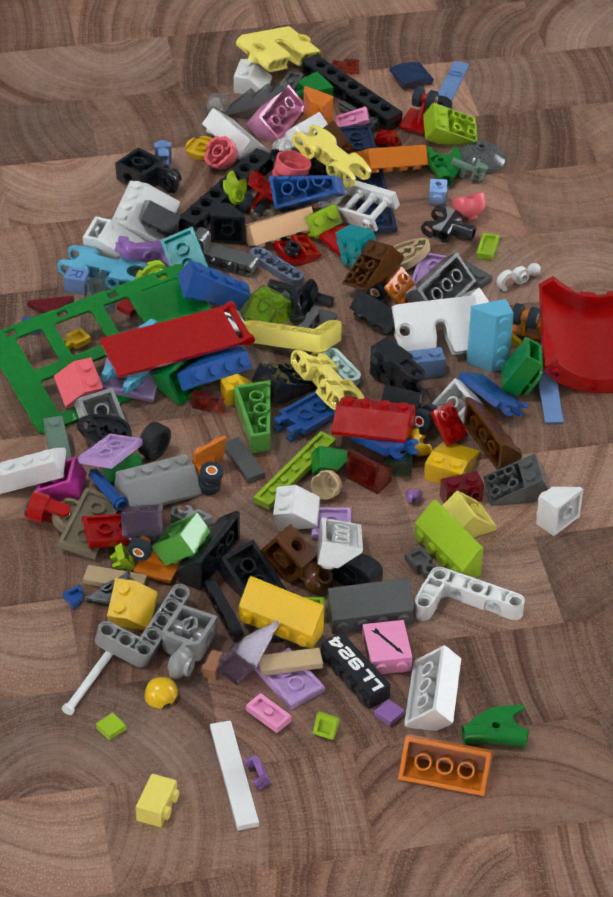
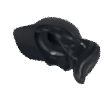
(302, 301)

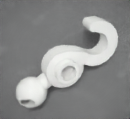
(519, 275)

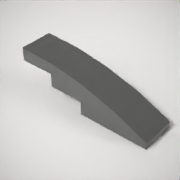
(252, 99)

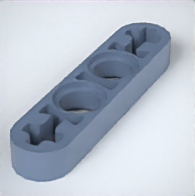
(291, 276)

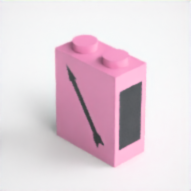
(387, 646)

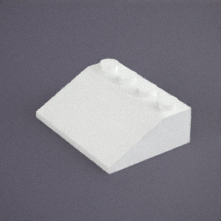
(131, 205)

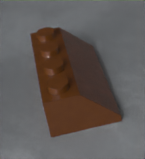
(490, 435)

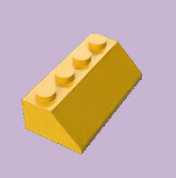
(298, 617)

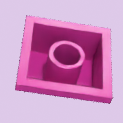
(70, 485)

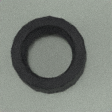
(155, 440)

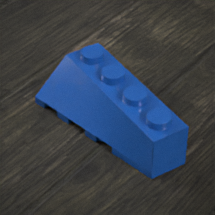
(300, 191)
(212, 286)
(214, 367)

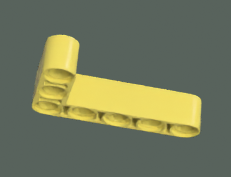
(296, 337)

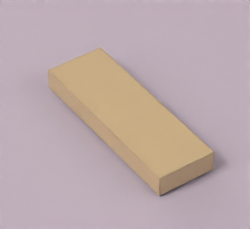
(100, 576)
(290, 661)

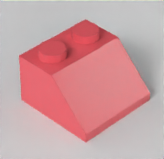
(77, 381)

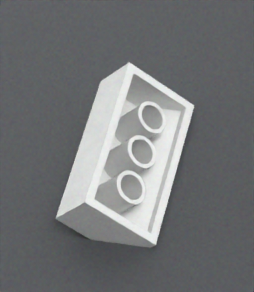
(222, 125)
(32, 469)
(338, 542)
(433, 690)

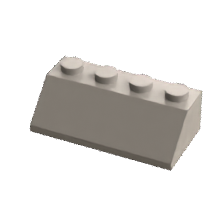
(159, 482)

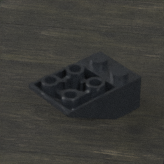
(284, 381)

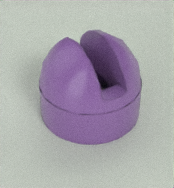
(413, 495)

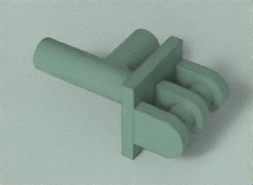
(478, 170)

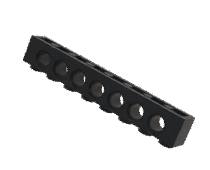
(353, 92)
(199, 213)

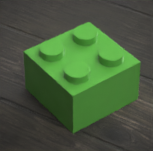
(181, 539)

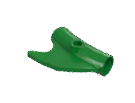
(441, 164)
(496, 727)

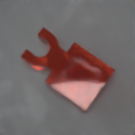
(348, 66)
(205, 402)

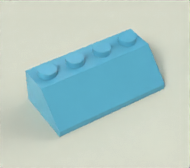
(490, 335)

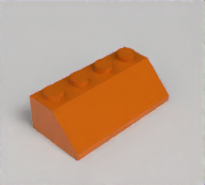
(394, 157)
(445, 764)

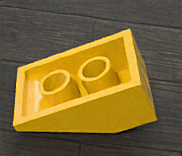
(449, 462)

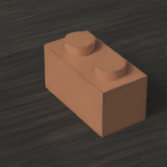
(211, 665)

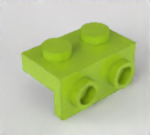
(323, 220)

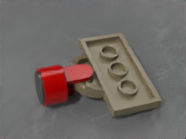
(67, 517)

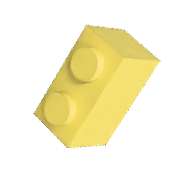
(156, 800)

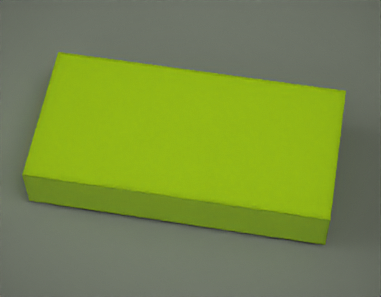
(487, 246)

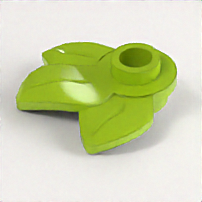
(234, 188)

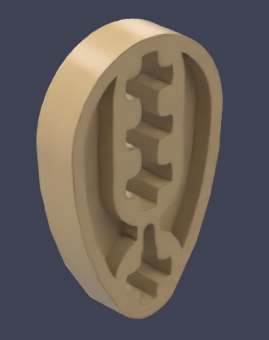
(413, 251)

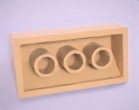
(277, 226)

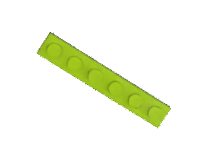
(292, 471)

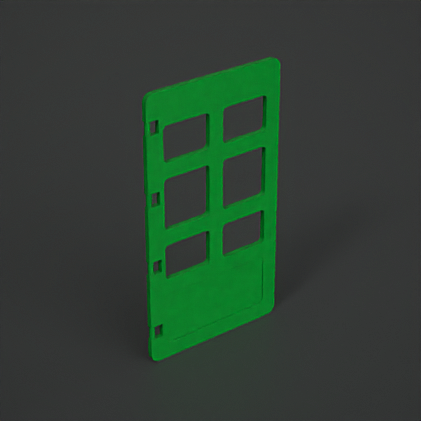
(149, 297)

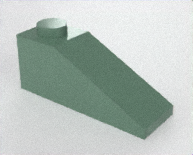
(56, 434)

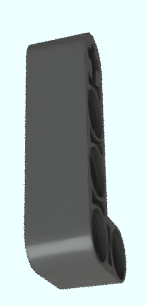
(226, 258)

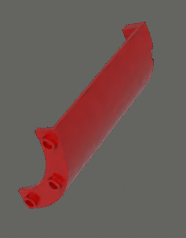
(576, 337)

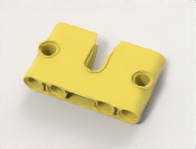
(276, 47)

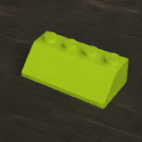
(448, 541)

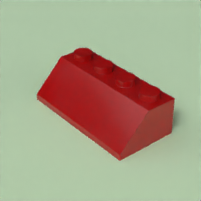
(373, 419)

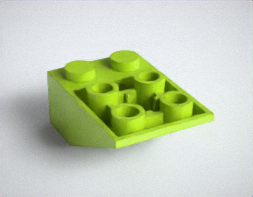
(448, 126)

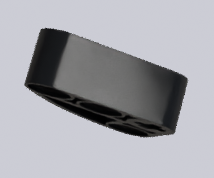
(358, 571)

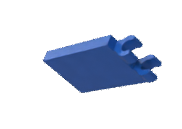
(492, 393)
(304, 416)
(389, 447)

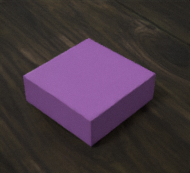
(389, 712)

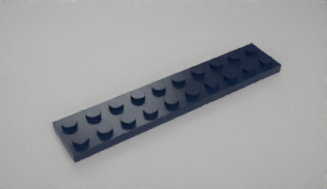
(362, 138)

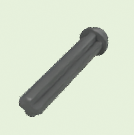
(345, 107)

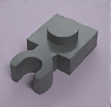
(420, 560)

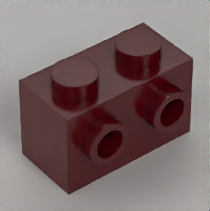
(468, 483)

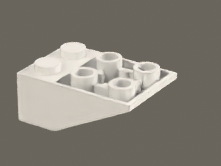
(103, 235)

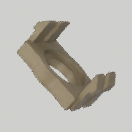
(269, 213)

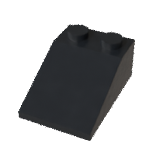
(246, 562)

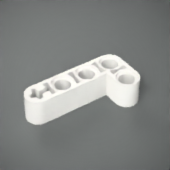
(303, 127)

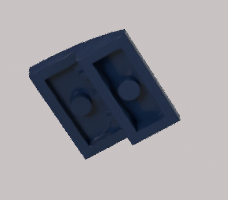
(411, 74)

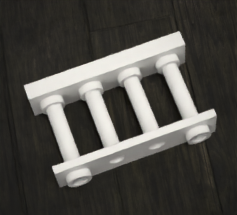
(371, 194)

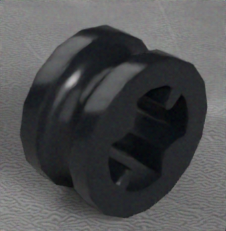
(292, 248)

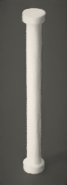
(68, 708)

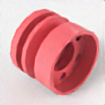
(291, 164)

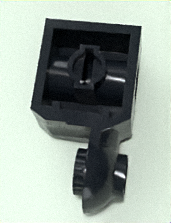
(147, 168)

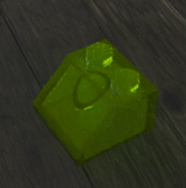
(267, 306)

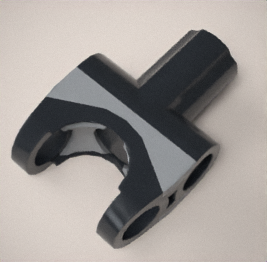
(448, 225)

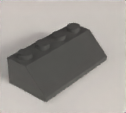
(445, 280)
(369, 603)

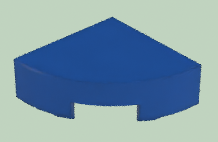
(74, 596)

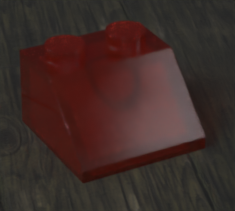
(367, 471)

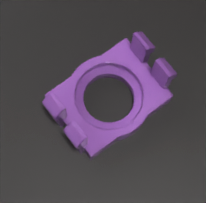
(264, 779)

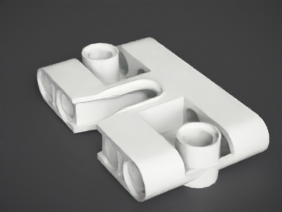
(422, 317)

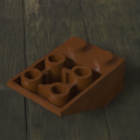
(373, 265)

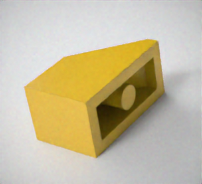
(227, 387)

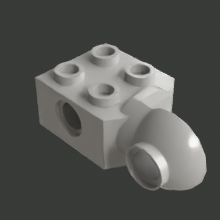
(187, 639)

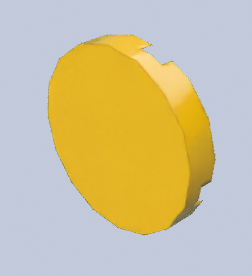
(197, 147)

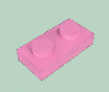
(352, 118)
(268, 713)

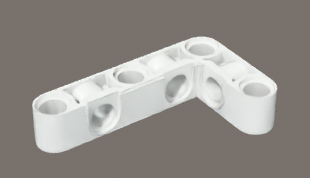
(468, 590)

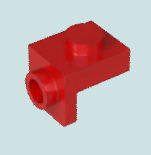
(387, 137)

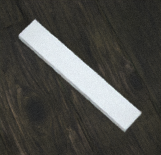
(234, 775)

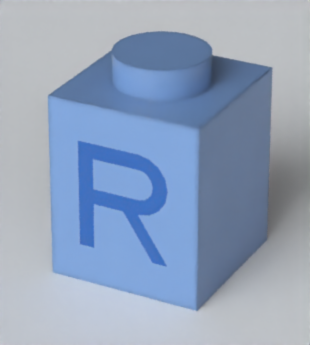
(75, 280)

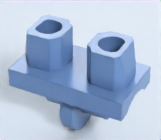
(164, 151)

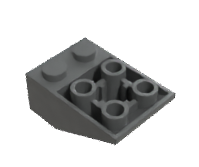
(517, 482)

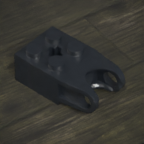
(395, 366)

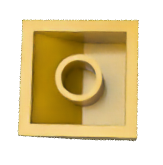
(131, 604)

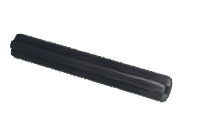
(281, 286)

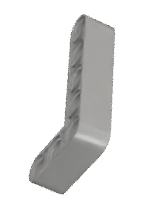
(132, 647)

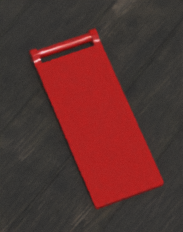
(175, 340)

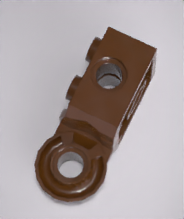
(296, 558)

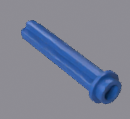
(109, 491)

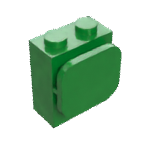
(522, 368)

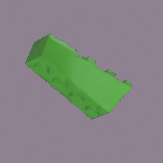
(253, 409)

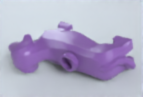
(140, 251)

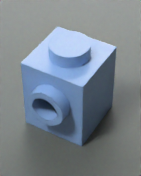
(438, 192)

